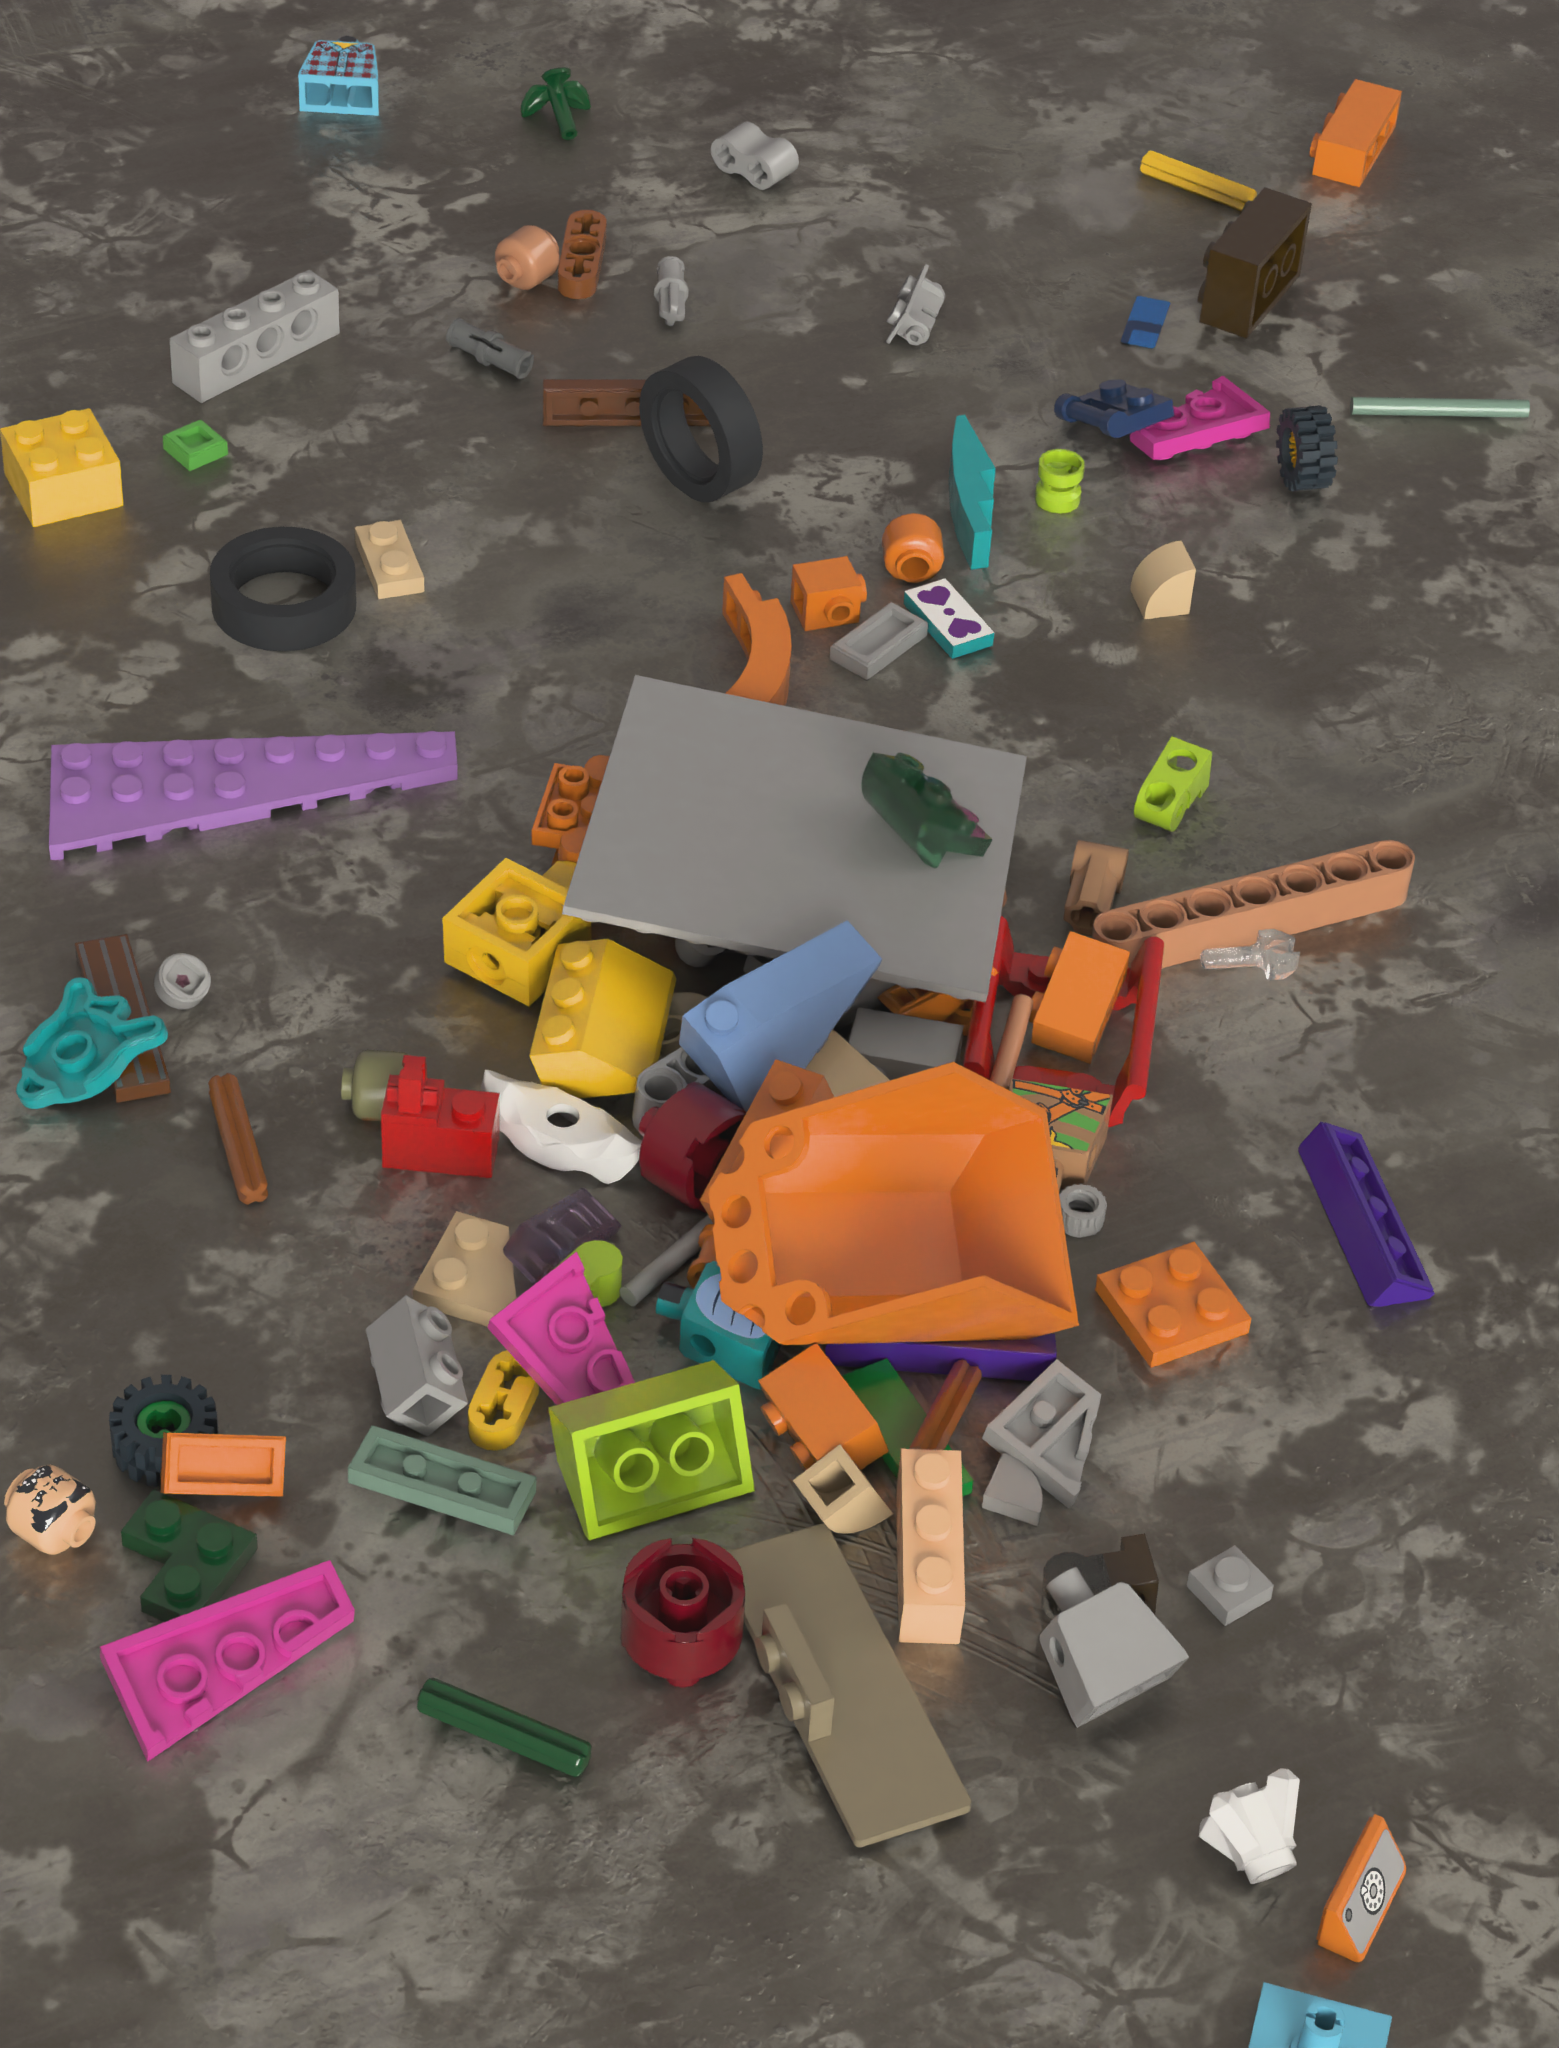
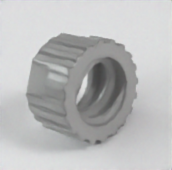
(1084, 1197)

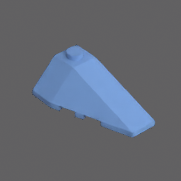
(777, 1012)

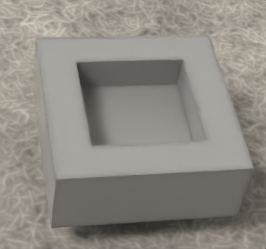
(1230, 1585)

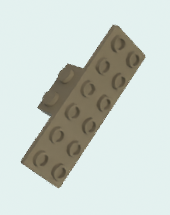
(845, 1688)

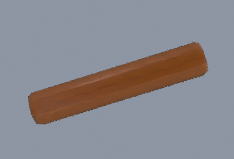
(238, 1139)
(948, 1407)

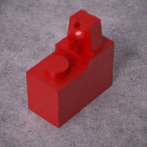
(438, 1126)

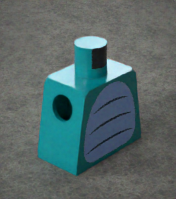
(715, 1330)

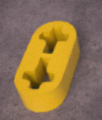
(492, 1396)

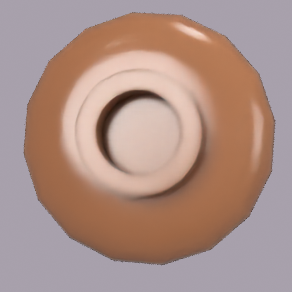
(527, 257)

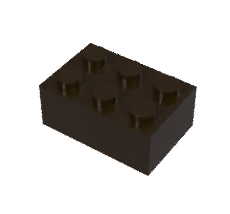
(1254, 262)

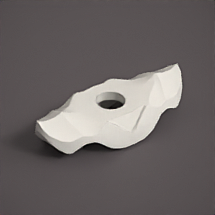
(592, 1145)

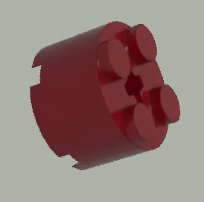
(687, 1141)
(682, 1609)

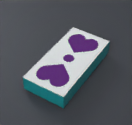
(949, 618)

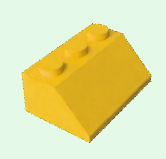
(601, 1019)

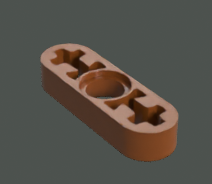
(587, 265)

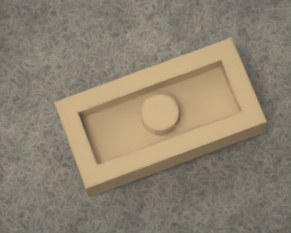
(389, 559)

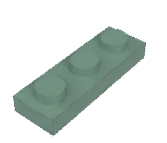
(442, 1480)

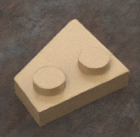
(468, 1271)

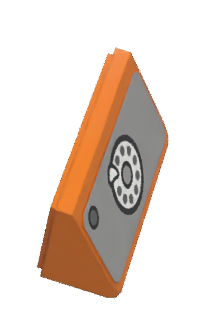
(1362, 1893)

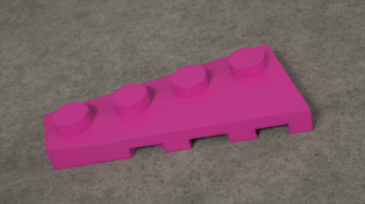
(214, 1656)

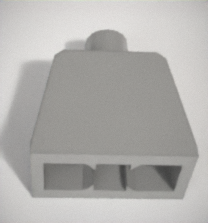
(1105, 1646)

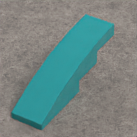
(971, 494)

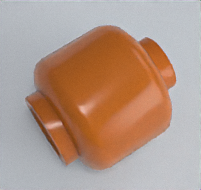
(913, 548)

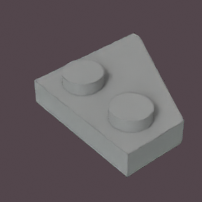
(1049, 1429)

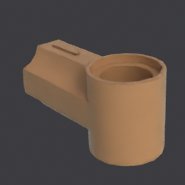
(1094, 879)

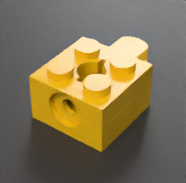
(511, 928)

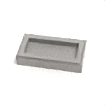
(878, 641)

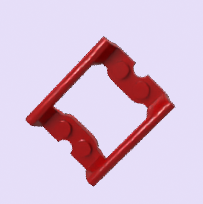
(1025, 975)

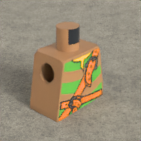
(1076, 1126)

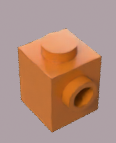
(827, 593)

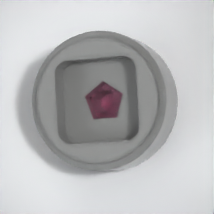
(182, 981)

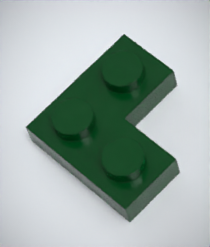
(197, 1551)

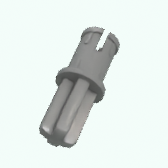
(671, 289)

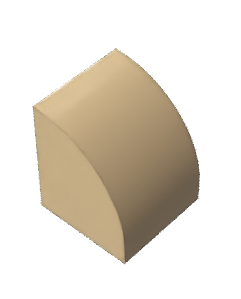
(1164, 582)
(842, 1494)

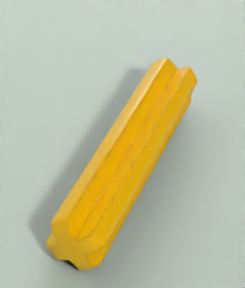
(1196, 180)

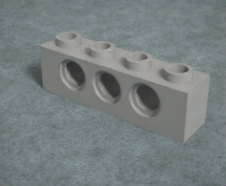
(254, 336)

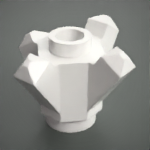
(1255, 1826)

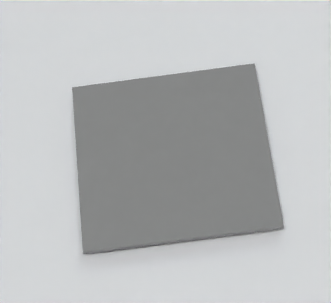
(756, 836)

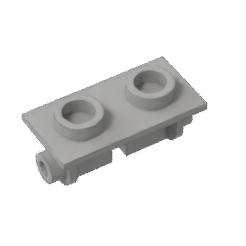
(916, 309)

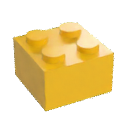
(61, 467)

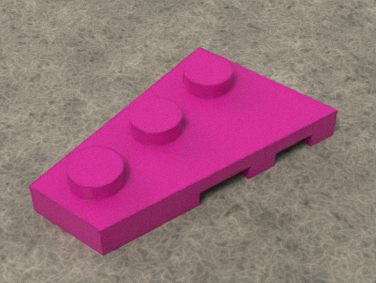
(1202, 421)

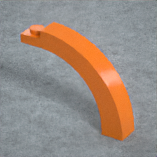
(764, 639)

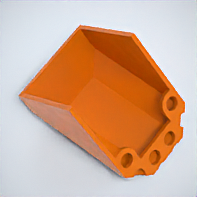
(897, 1217)

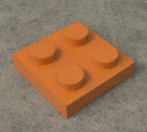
(1172, 1304)

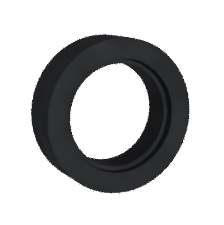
(728, 415)
(291, 625)

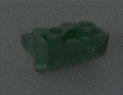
(921, 809)

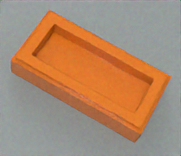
(222, 1464)

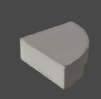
(1014, 1491)

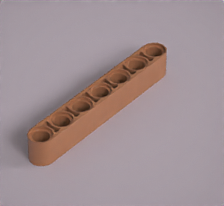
(1279, 898)

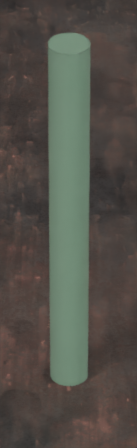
(1439, 407)

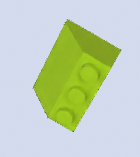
(653, 1448)

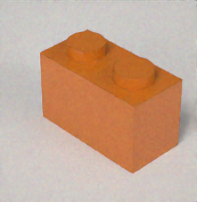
(1078, 997)
(819, 1411)

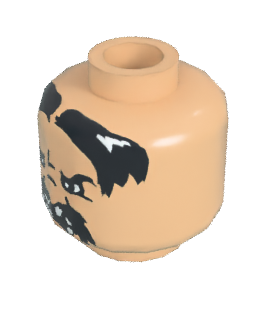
(48, 1509)

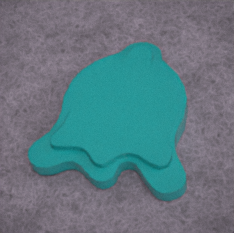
(83, 1047)

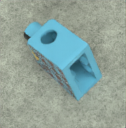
(340, 78)

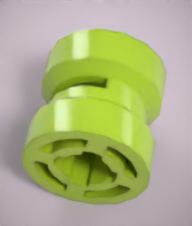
(1059, 481)

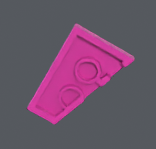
(562, 1336)

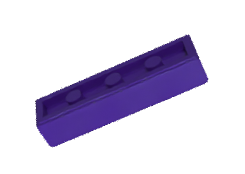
(1364, 1217)
(995, 1358)

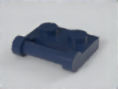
(1115, 408)

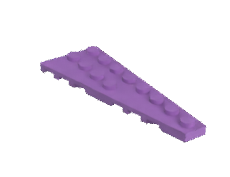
(160, 786)

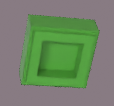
(195, 445)

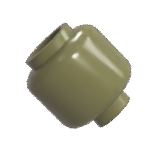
(369, 1080)

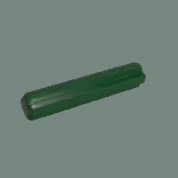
(504, 1727)

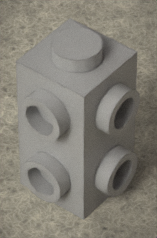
(416, 1366)

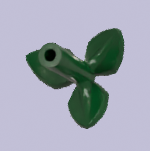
(562, 96)

